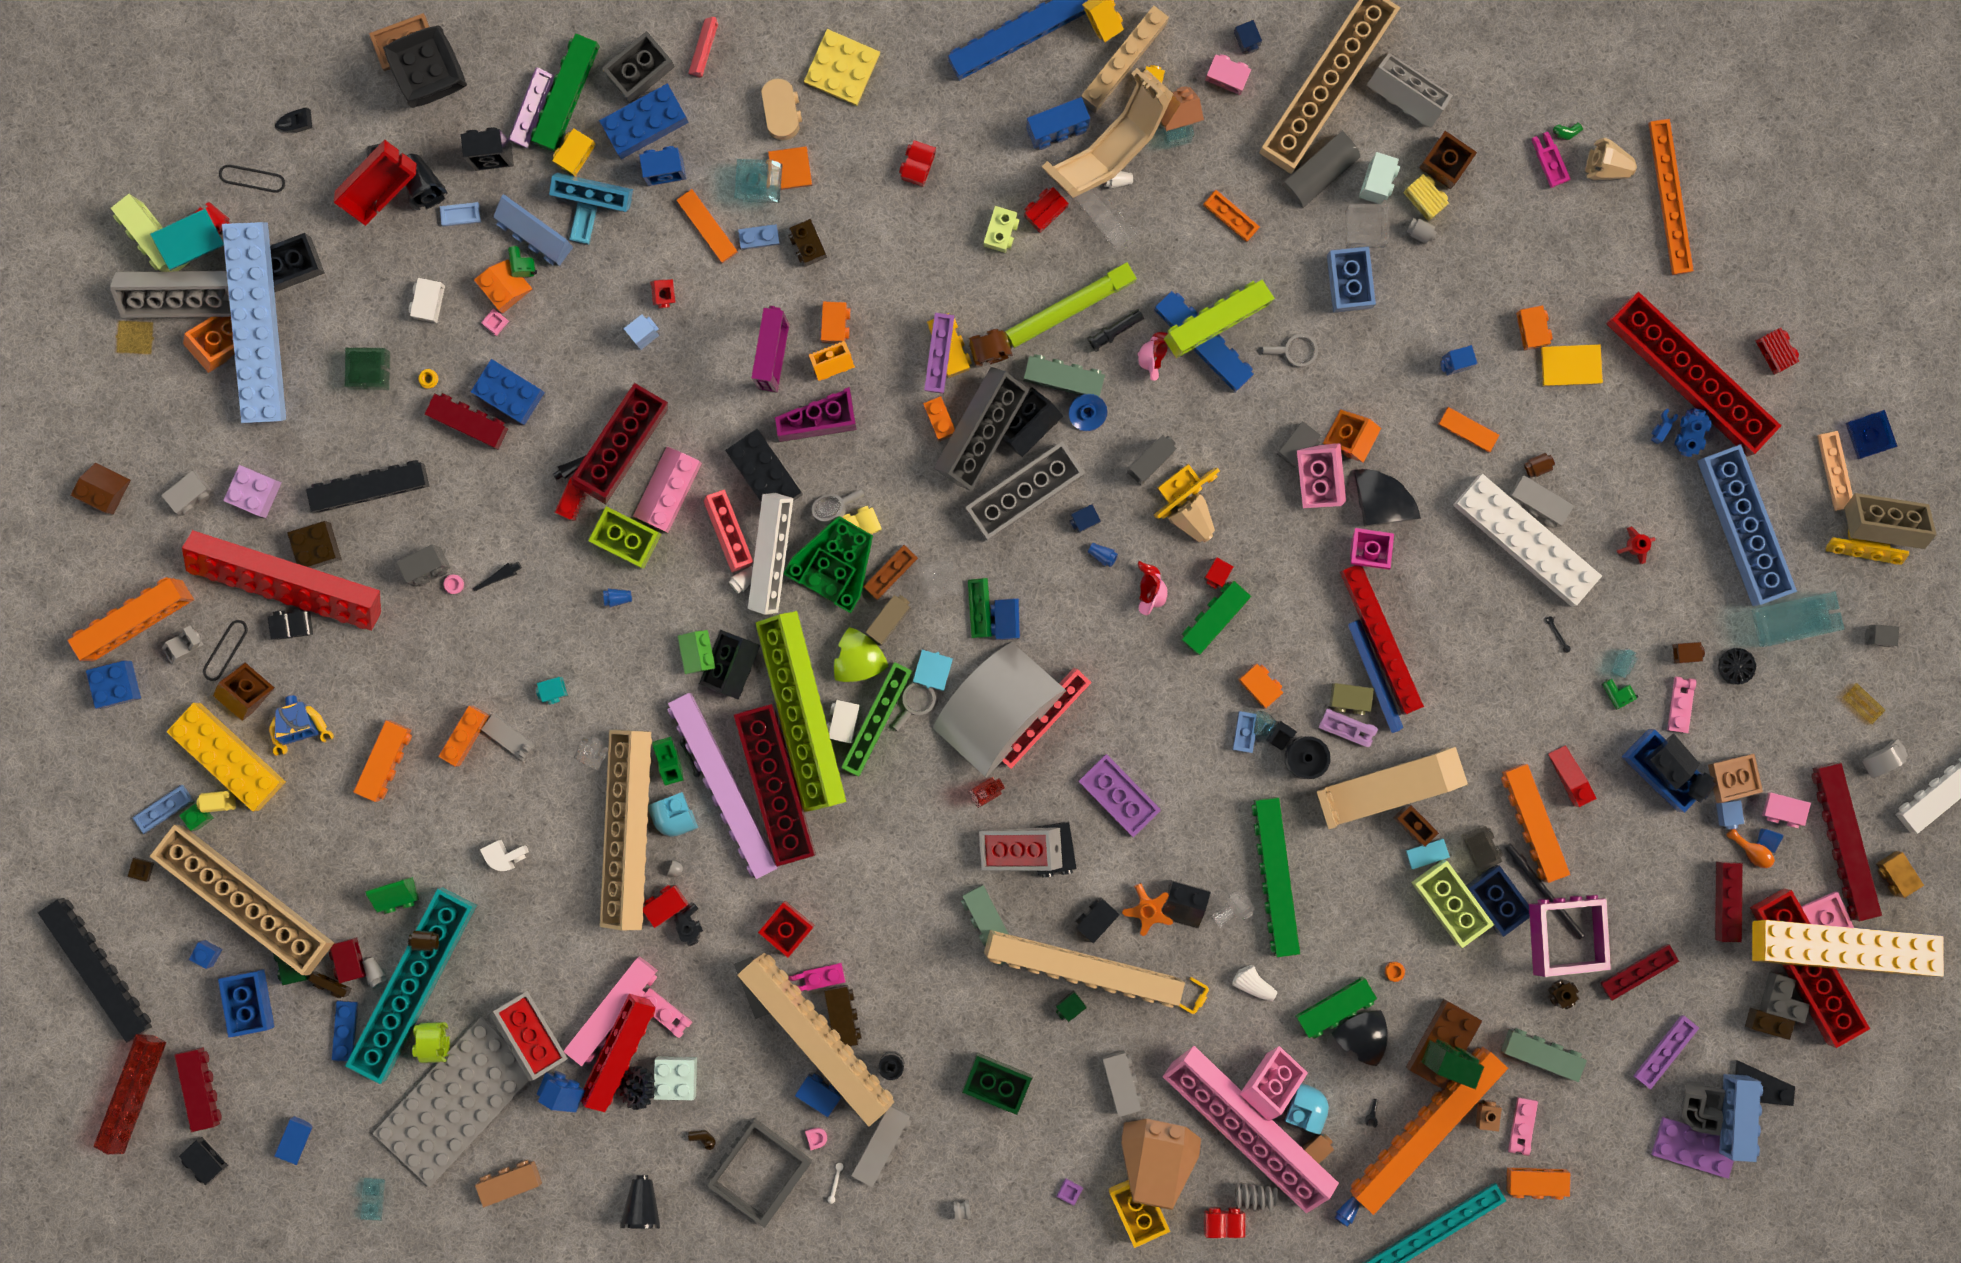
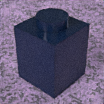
(1248, 37)
(1084, 519)

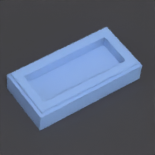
(460, 214)

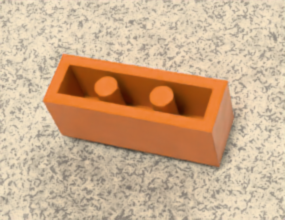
(464, 736)
(1538, 1183)

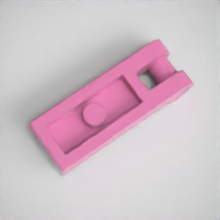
(1681, 705)
(666, 1013)
(1523, 1125)

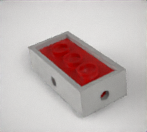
(1020, 849)
(528, 1036)

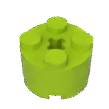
(431, 1042)

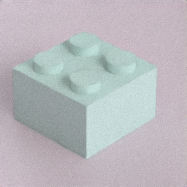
(1379, 177)
(675, 1078)

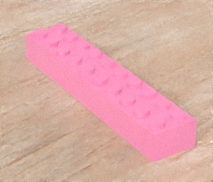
(1249, 1131)

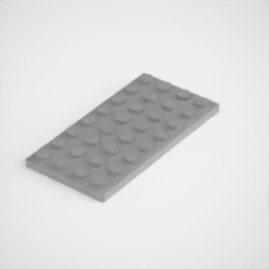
(453, 1103)

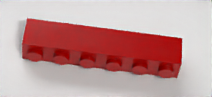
(617, 1052)

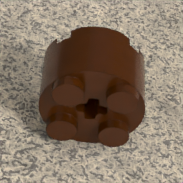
(990, 348)

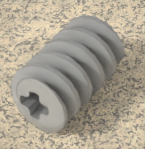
(1256, 1197)

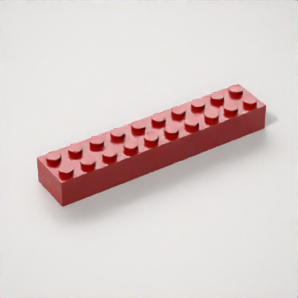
(1693, 374)
(281, 580)

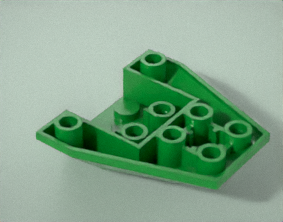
(834, 563)

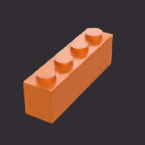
(383, 760)

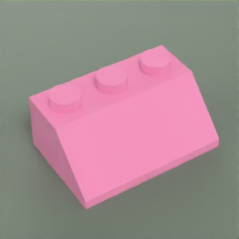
(1321, 476)

